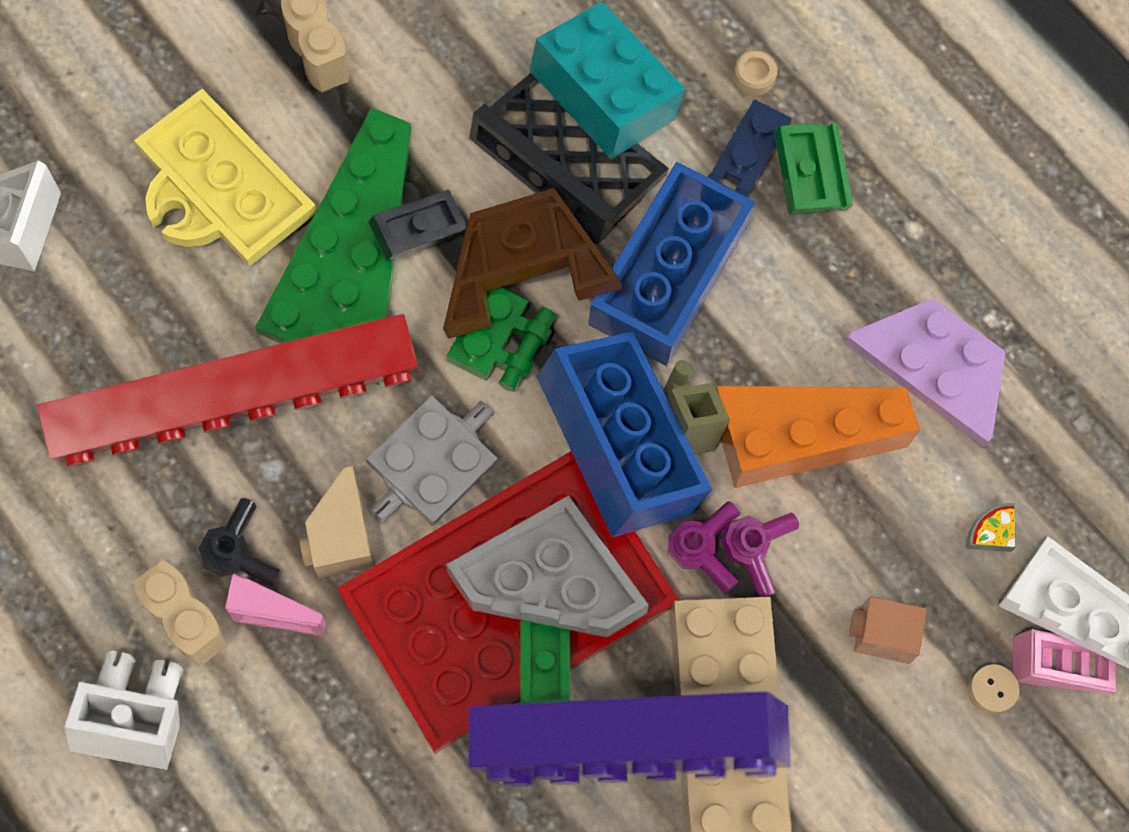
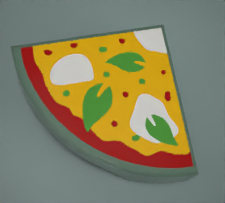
(994, 530)

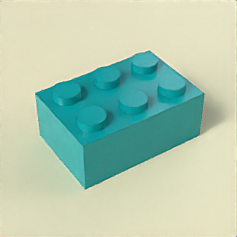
(606, 79)

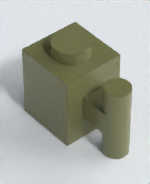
(696, 409)

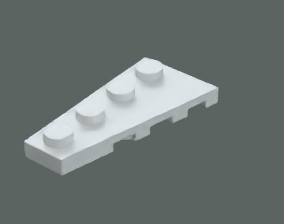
(1072, 602)

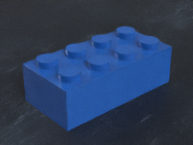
(672, 261)
(623, 433)

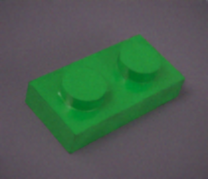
(544, 663)

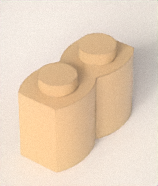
(316, 42)
(183, 616)

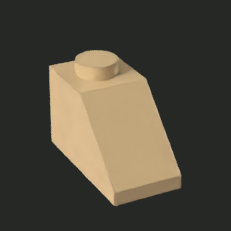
(337, 530)

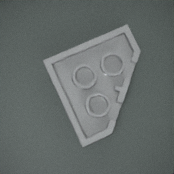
(550, 575)

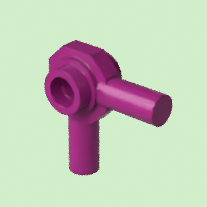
(748, 542)
(694, 546)

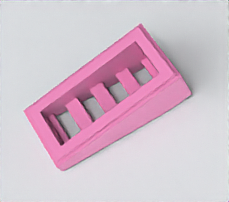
(260, 606)
(1034, 663)

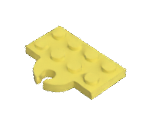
(219, 182)

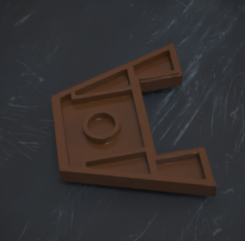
(517, 244)

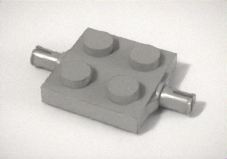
(431, 461)

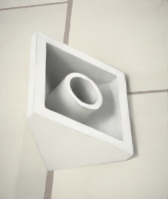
(26, 213)

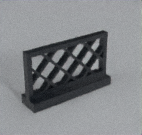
(538, 169)

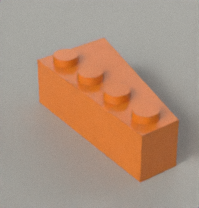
(808, 428)

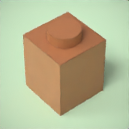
(888, 629)

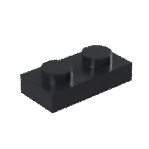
(417, 225)

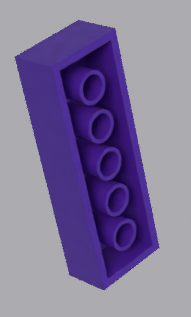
(630, 736)

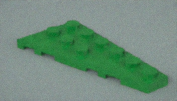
(338, 267)

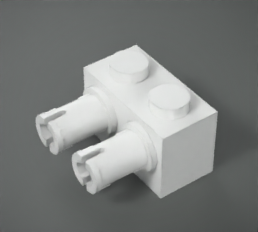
(124, 723)

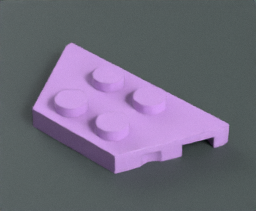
(939, 363)

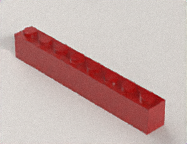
(228, 389)

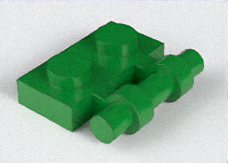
(485, 348)

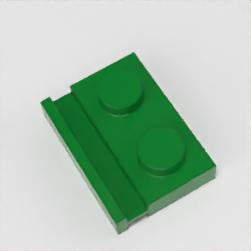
(813, 168)

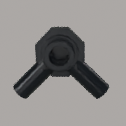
(226, 550)

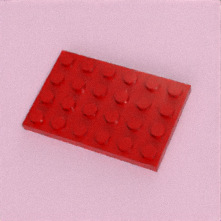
(459, 657)

